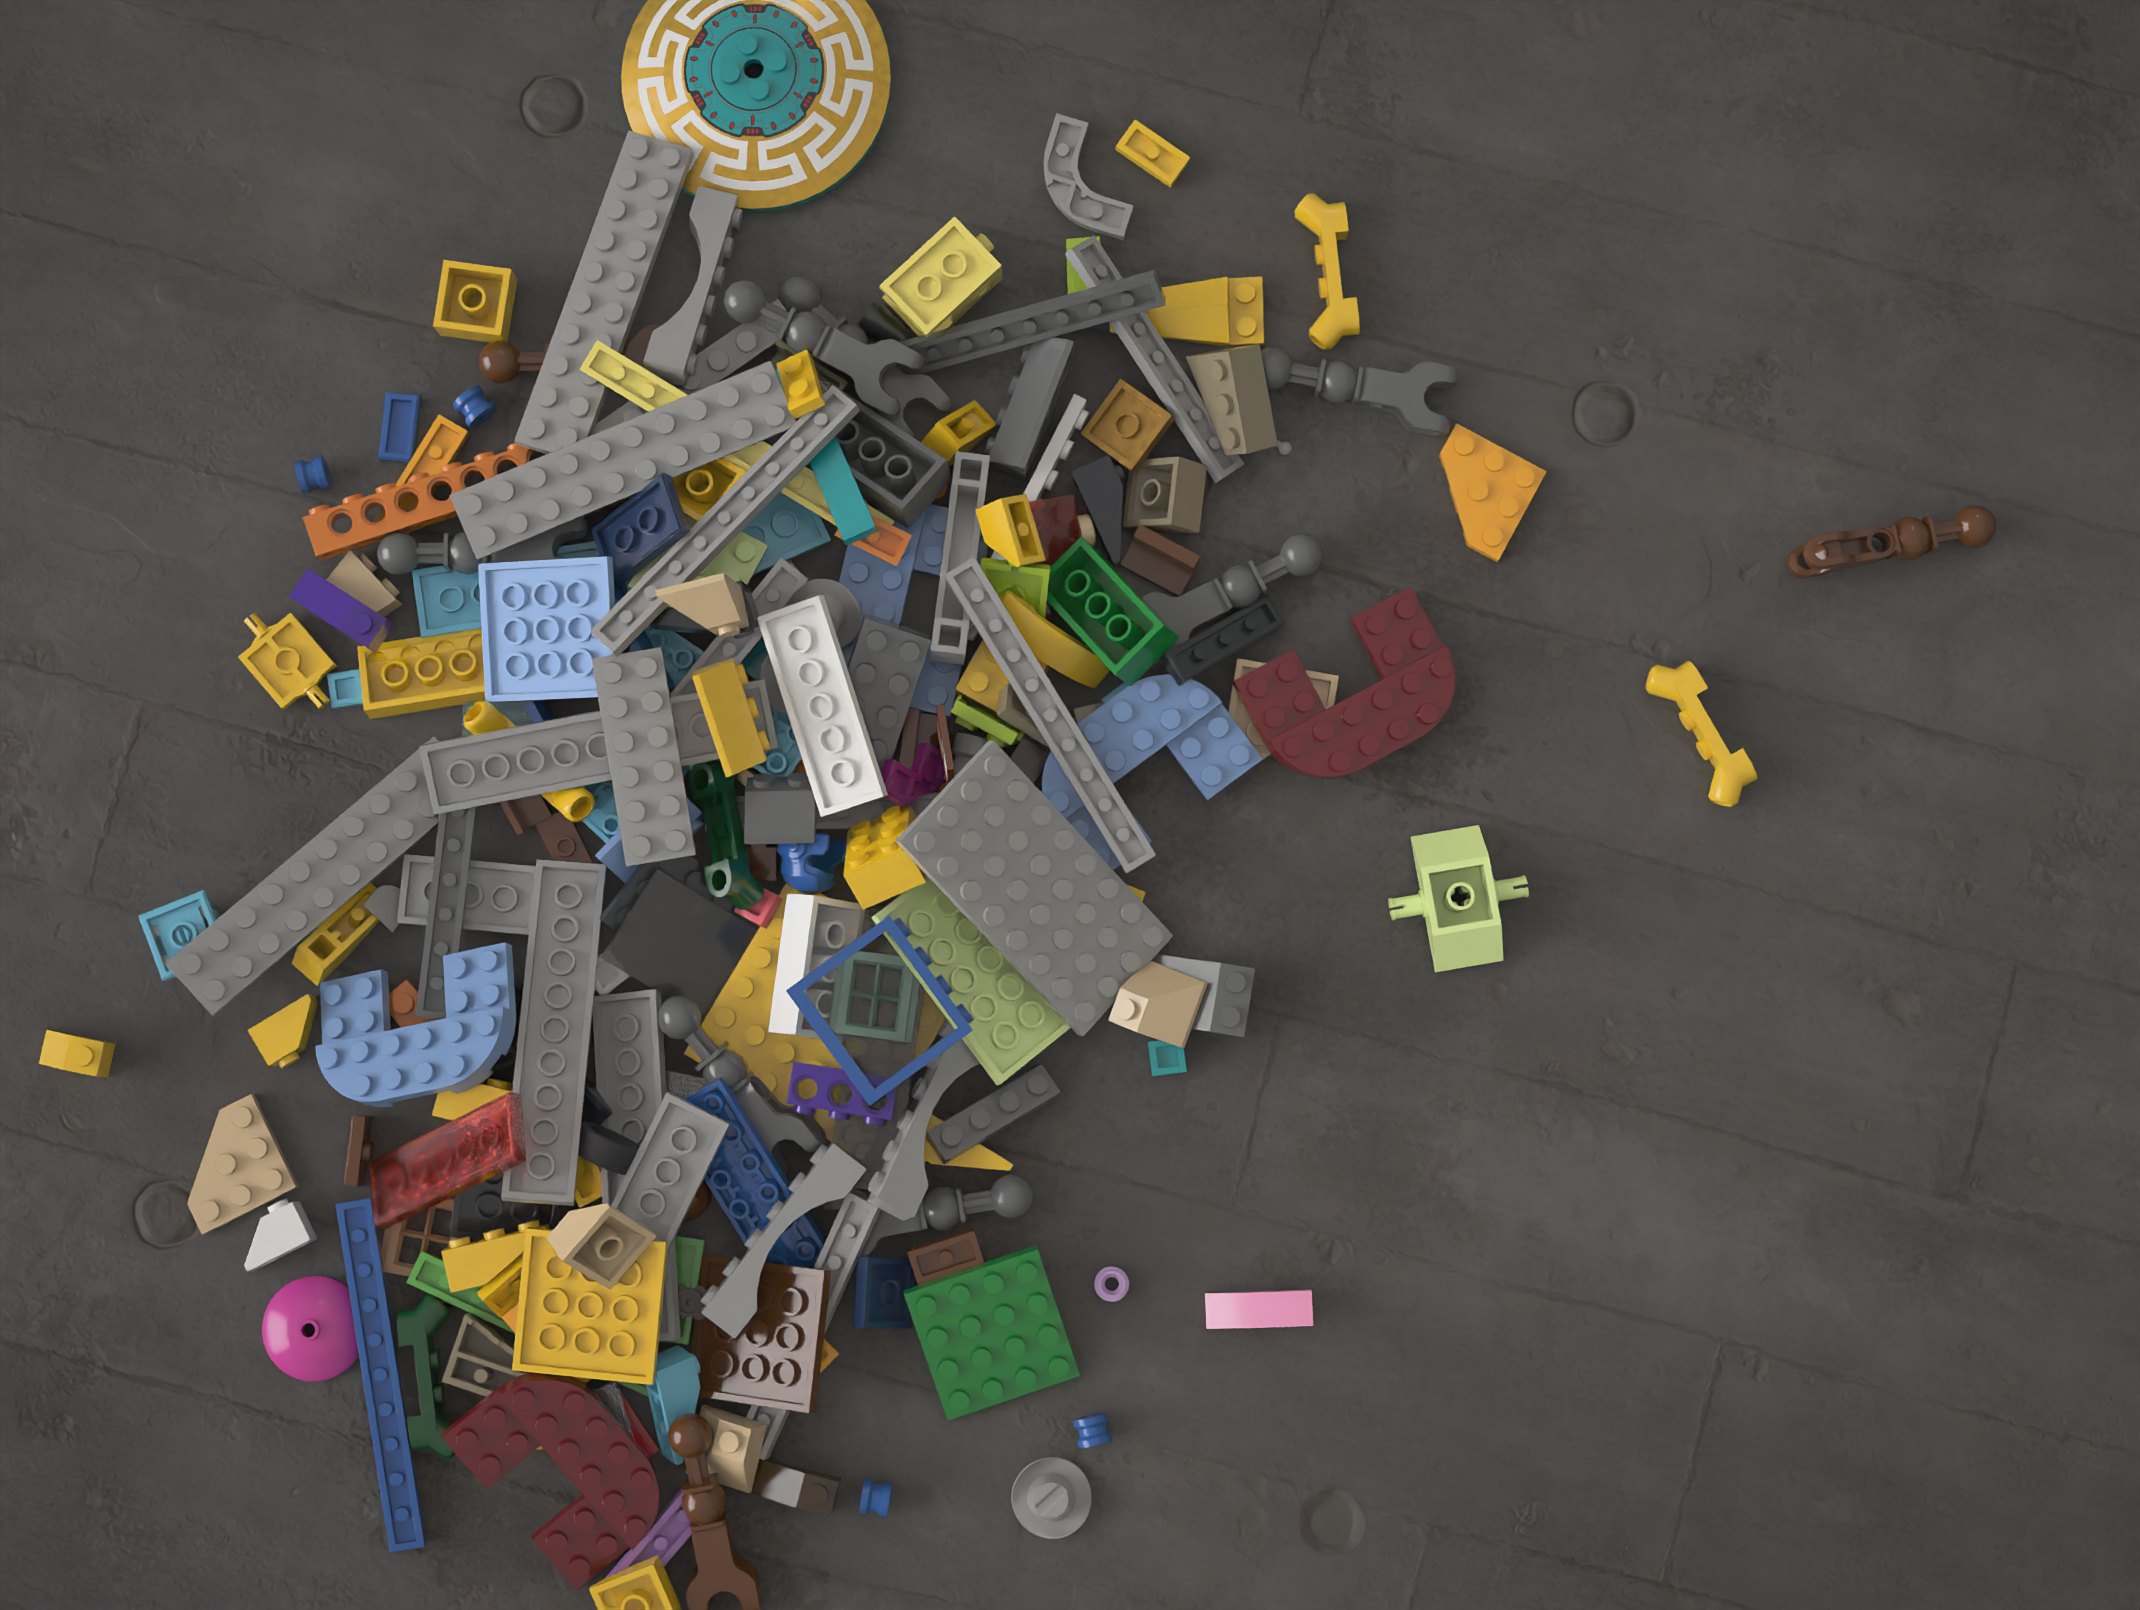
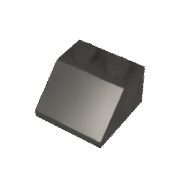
(780, 810)

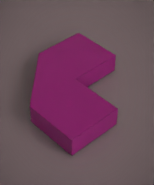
(907, 784)

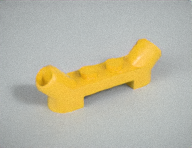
(1331, 225)
(1731, 770)
(573, 802)

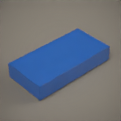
(399, 427)

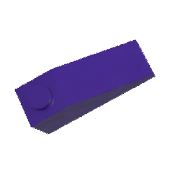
(341, 610)

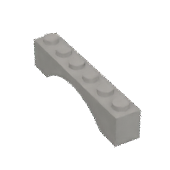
(675, 342)
(960, 545)
(903, 1176)
(736, 1298)

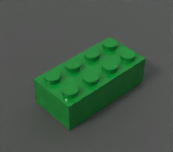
(1107, 612)

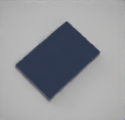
(641, 528)

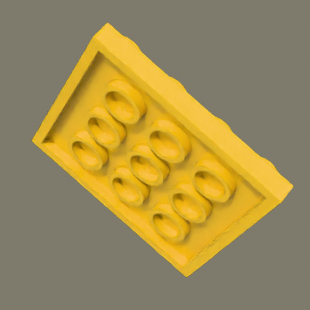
(582, 1327)

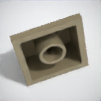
(1165, 496)

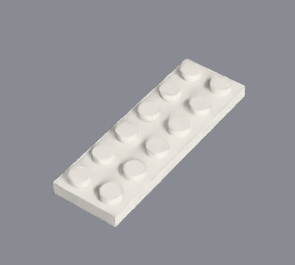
(822, 705)

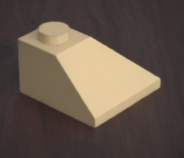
(710, 601)
(1159, 1003)
(600, 1242)
(734, 1447)

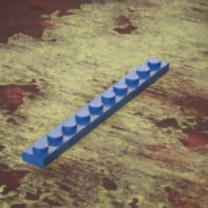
(381, 1375)

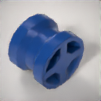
(474, 406)
(313, 474)
(1092, 1430)
(875, 1498)

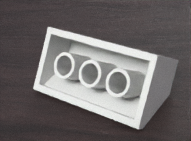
(811, 935)

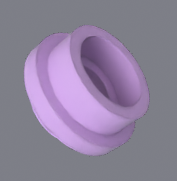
(1116, 1294)

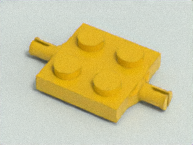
(287, 661)

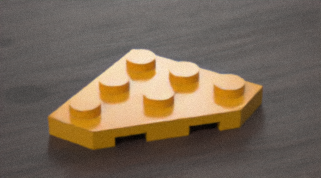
(1487, 489)

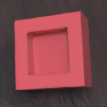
(762, 912)

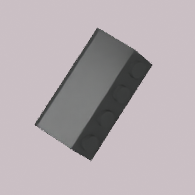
(1030, 407)

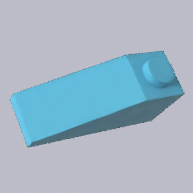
(673, 1394)

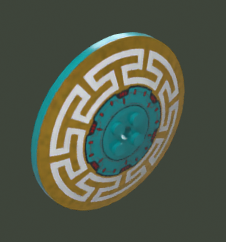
(770, 135)

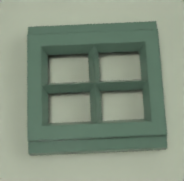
(845, 991)

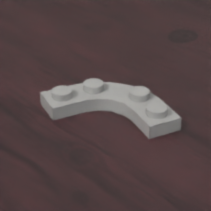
(1070, 192)

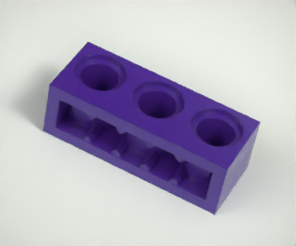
(827, 1080)

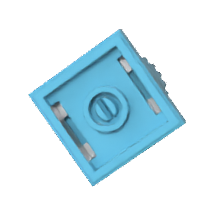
(175, 926)

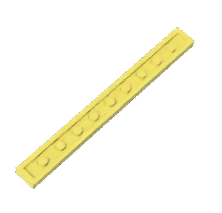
(653, 392)

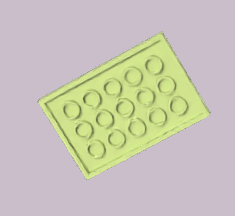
(1007, 1012)

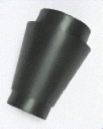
(882, 324)

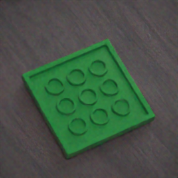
(991, 1333)

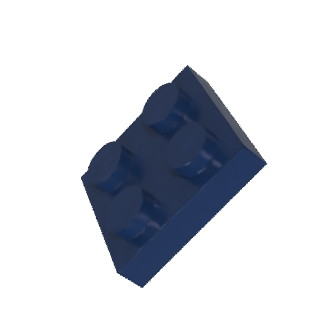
(880, 1292)

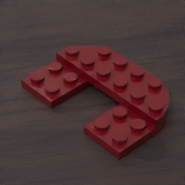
(1369, 724)
(587, 1445)

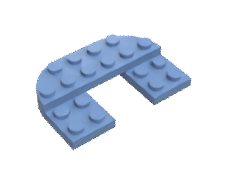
(883, 592)
(1137, 726)
(449, 1054)

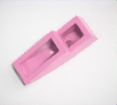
(1259, 1309)

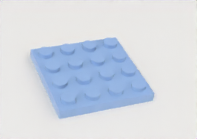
(540, 626)

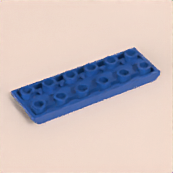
(751, 1181)

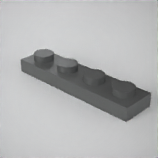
(992, 1114)

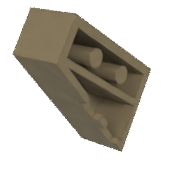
(1236, 397)
(480, 1358)

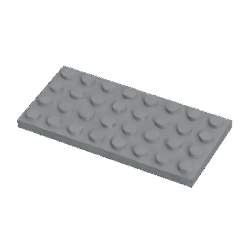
(1034, 887)

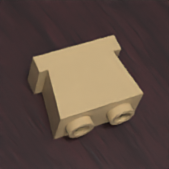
(357, 579)

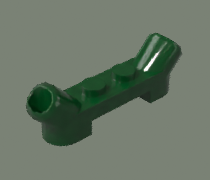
(730, 868)
(417, 1329)

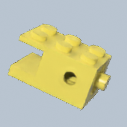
(942, 279)

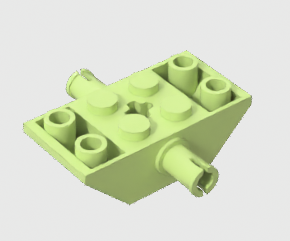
(1456, 933)

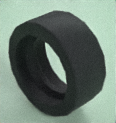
(606, 1148)

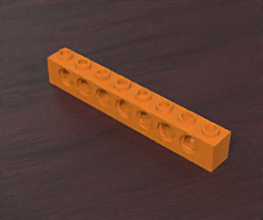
(329, 543)

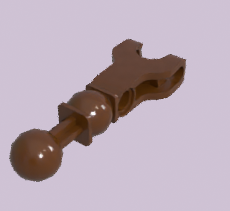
(502, 361)
(1906, 539)
(705, 1506)

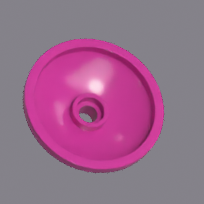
(326, 1306)

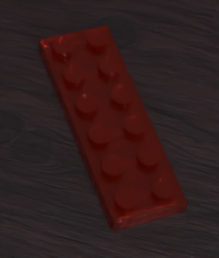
(448, 1160)

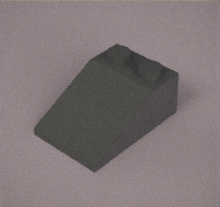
(1226, 996)

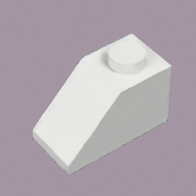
(279, 1234)

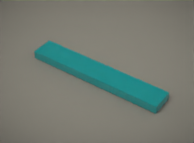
(841, 492)

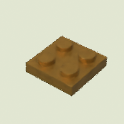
(1127, 426)

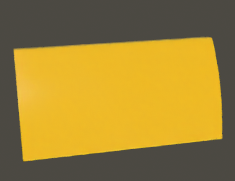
(422, 673)
(637, 1588)

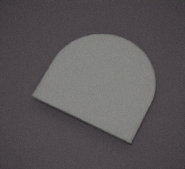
(384, 905)

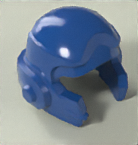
(811, 865)

